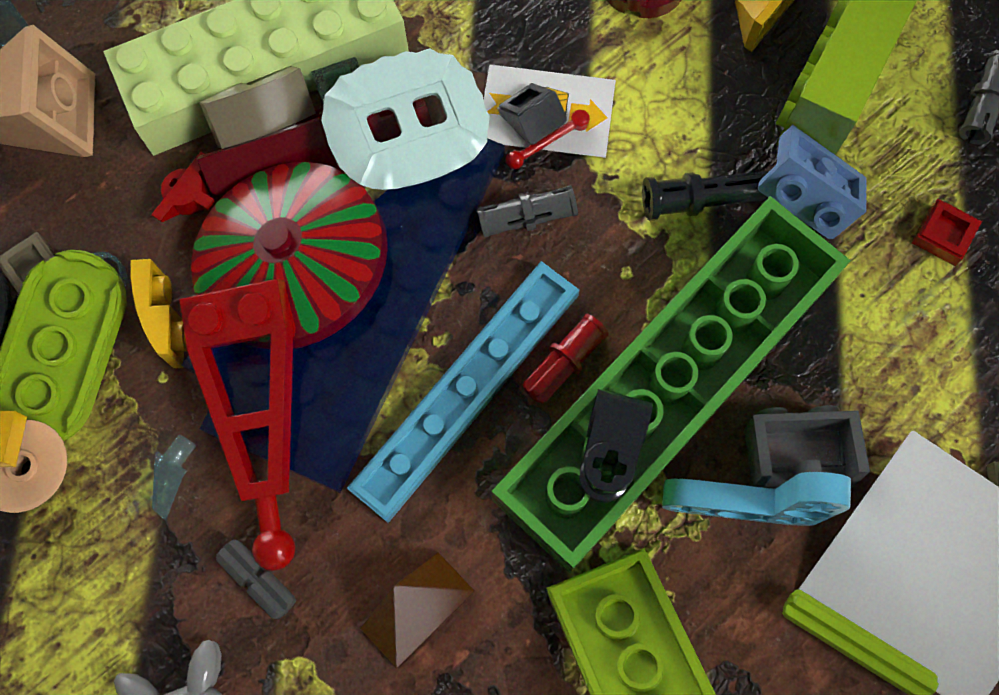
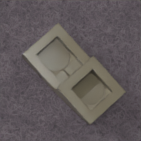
(259, 108)

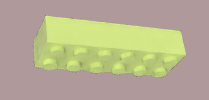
(237, 43)

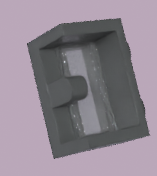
(798, 443)

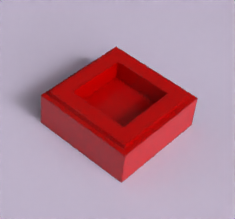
(946, 232)

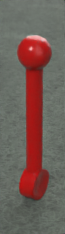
(579, 121)

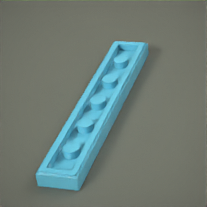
(463, 392)

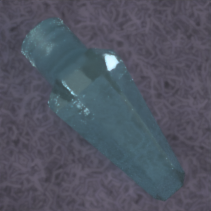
(169, 474)

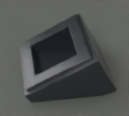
(533, 112)

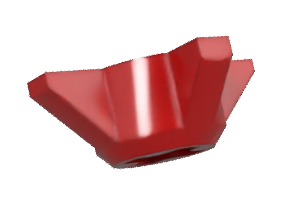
(183, 193)

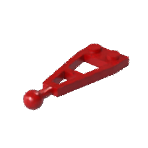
(233, 318)

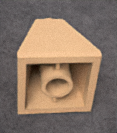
(45, 96)

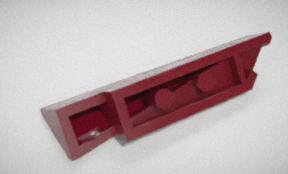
(296, 143)

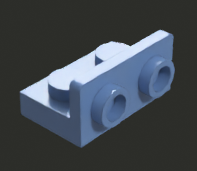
(815, 184)

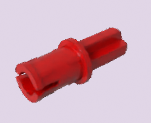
(565, 359)

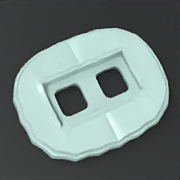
(419, 151)

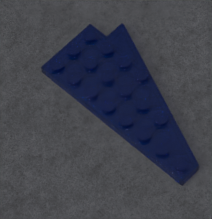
(348, 375)

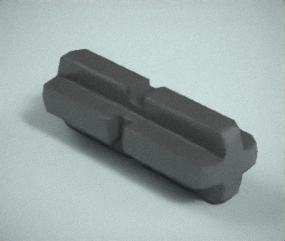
(262, 586)

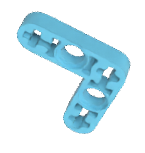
(799, 501)

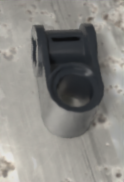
(615, 438)

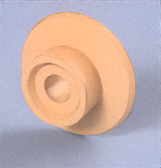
(48, 467)

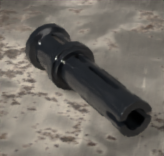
(694, 193)

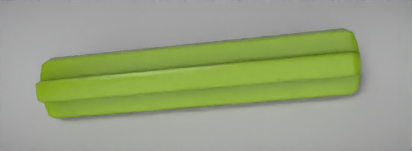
(859, 645)

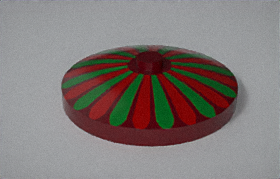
(301, 228)

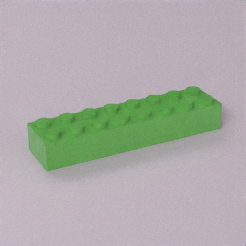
(684, 366)

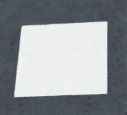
(922, 566)

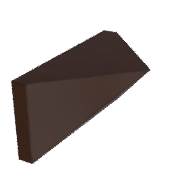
(416, 609)

